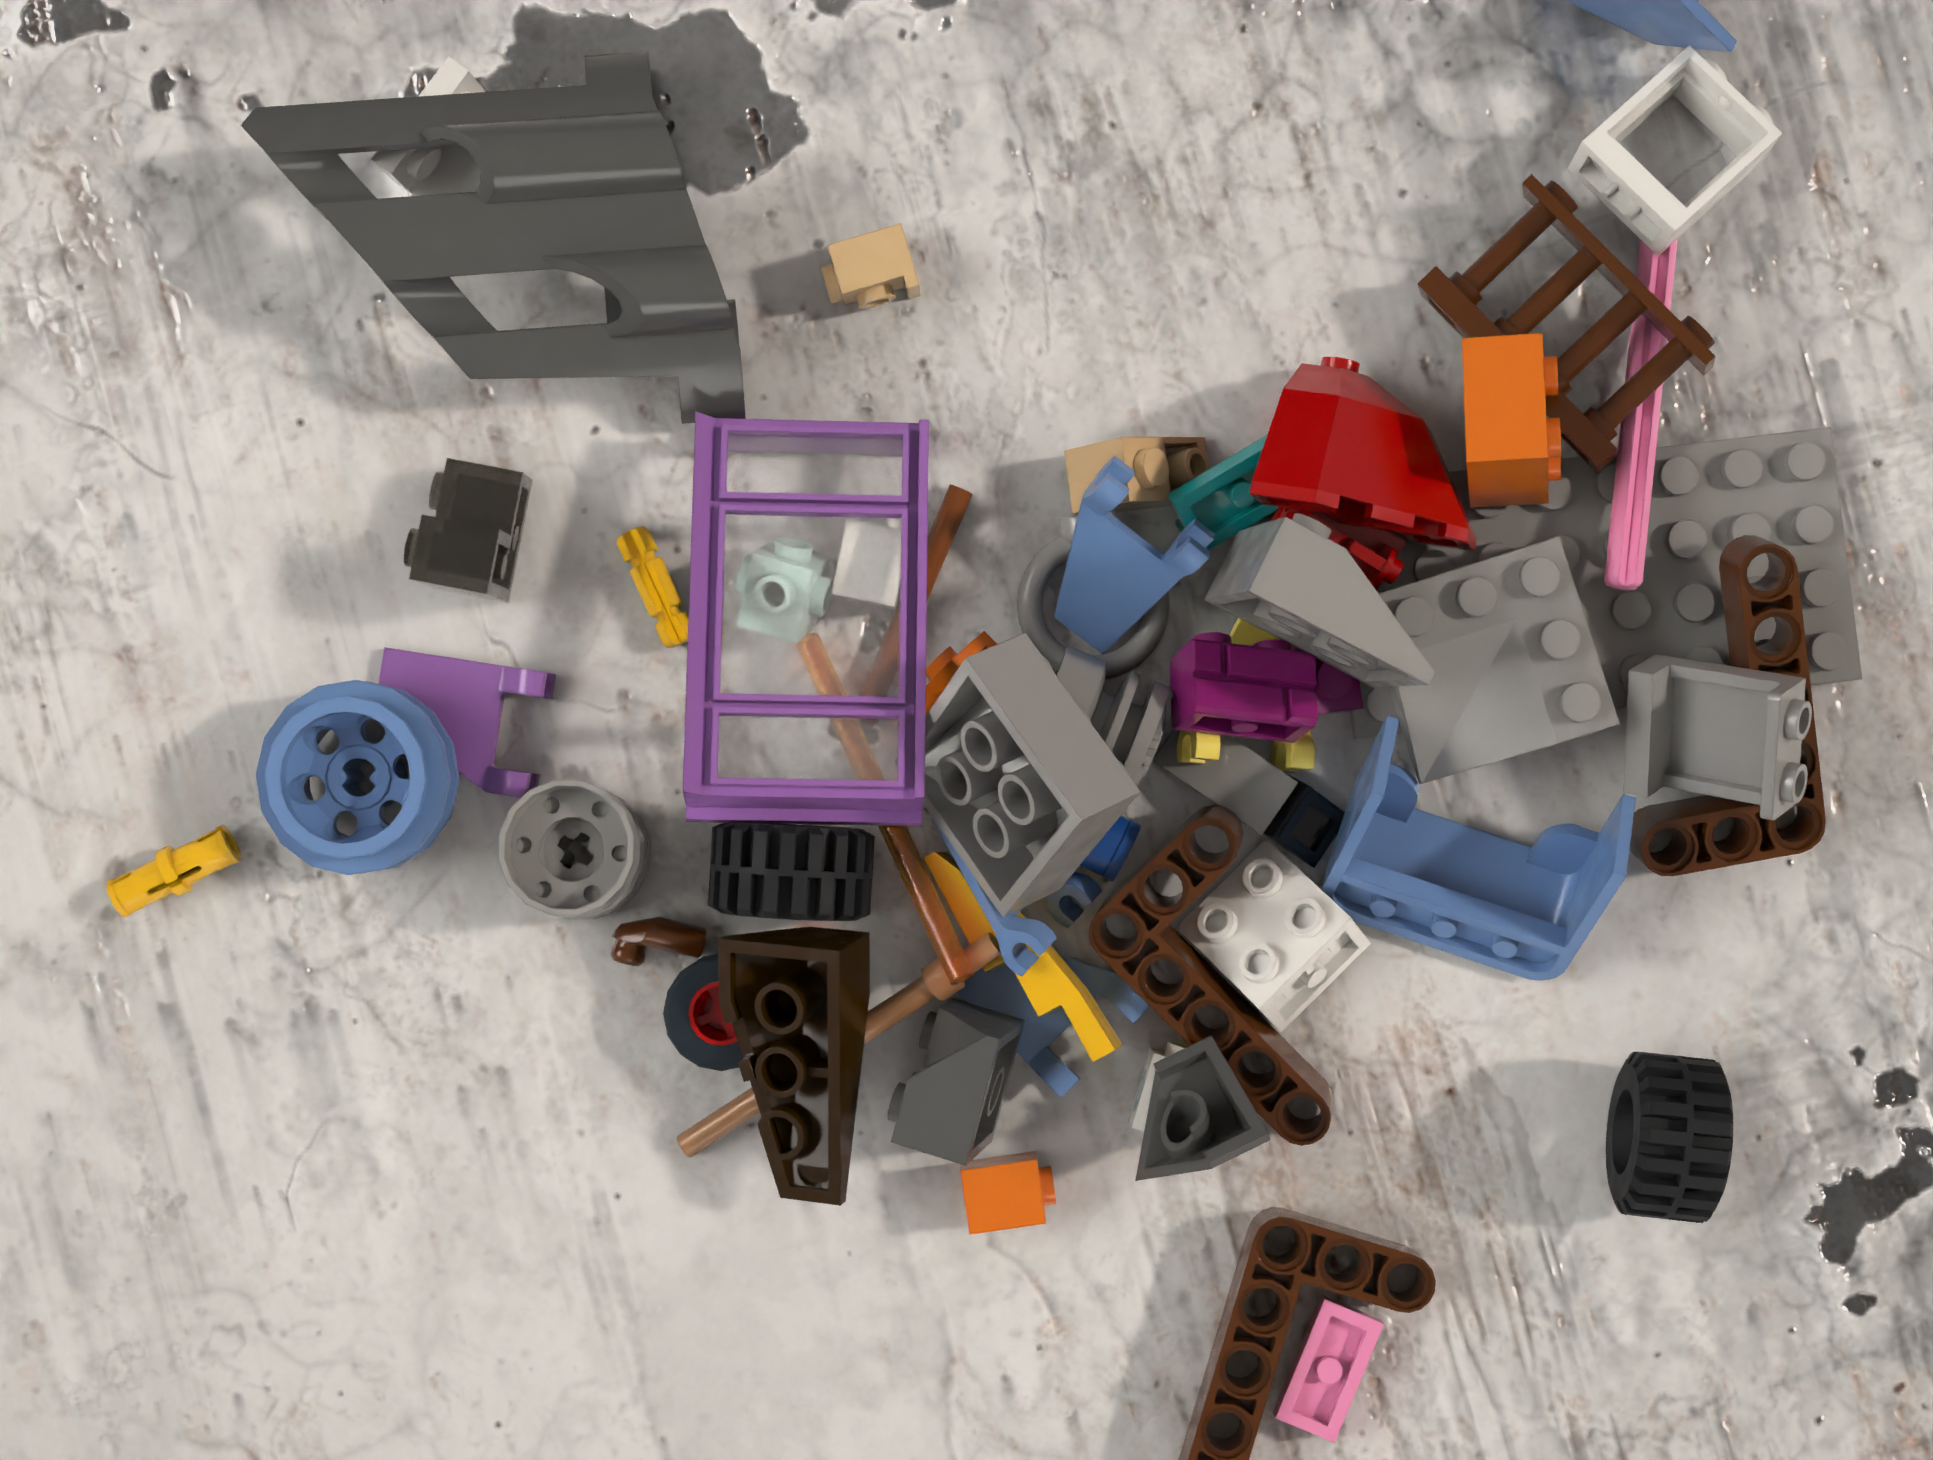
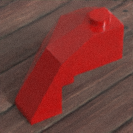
(1358, 457)

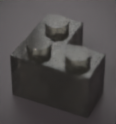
(475, 531)

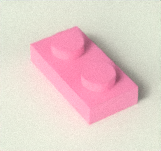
(1328, 1368)

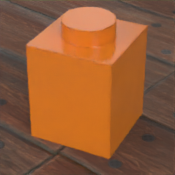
(1006, 1192)

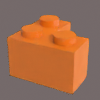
(1507, 434)

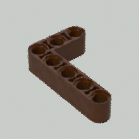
(1785, 653)
(1201, 982)
(1267, 1333)

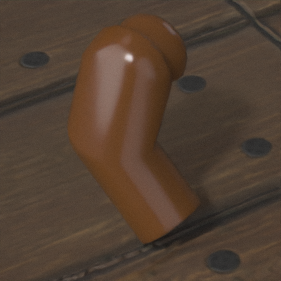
(659, 934)

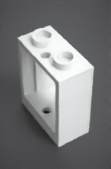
(1632, 190)

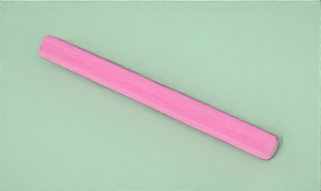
(1638, 436)

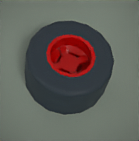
(696, 1020)

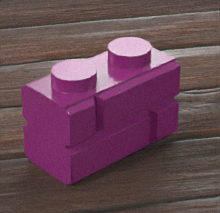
(1243, 688)

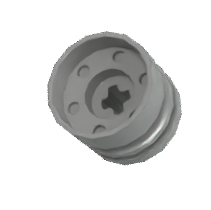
(1125, 727)
(537, 855)

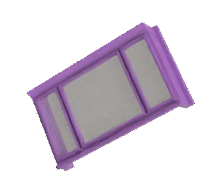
(807, 623)

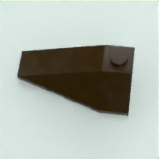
(801, 1032)

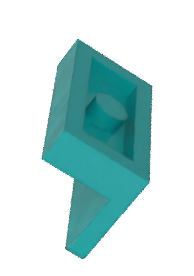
(1222, 496)

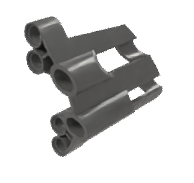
(565, 185)

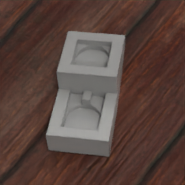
(1235, 781)

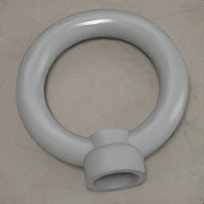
(1034, 625)

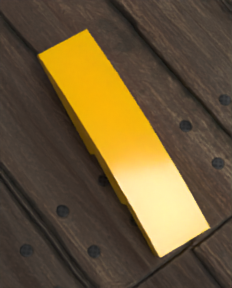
(1047, 982)

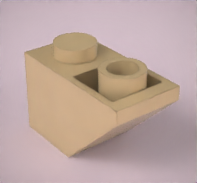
(1158, 464)

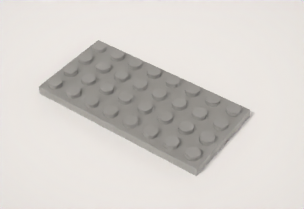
(1700, 502)

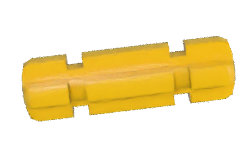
(655, 586)

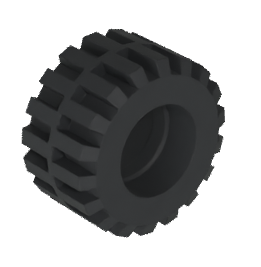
(791, 871)
(1669, 1137)

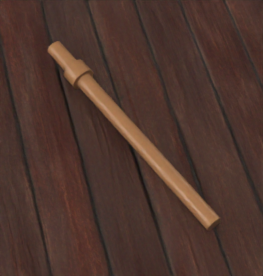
(880, 1018)

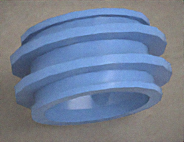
(293, 756)

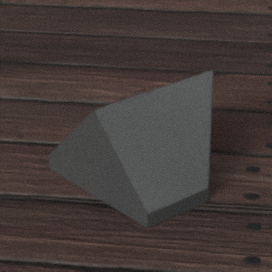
(1196, 1114)

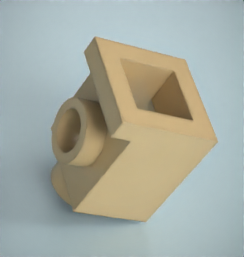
(870, 268)

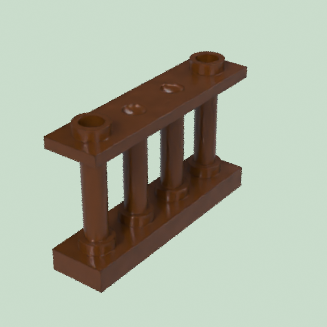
(1593, 430)

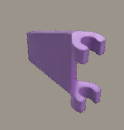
(470, 707)

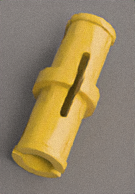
(173, 871)

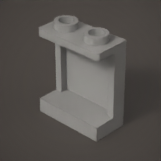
(1716, 732)

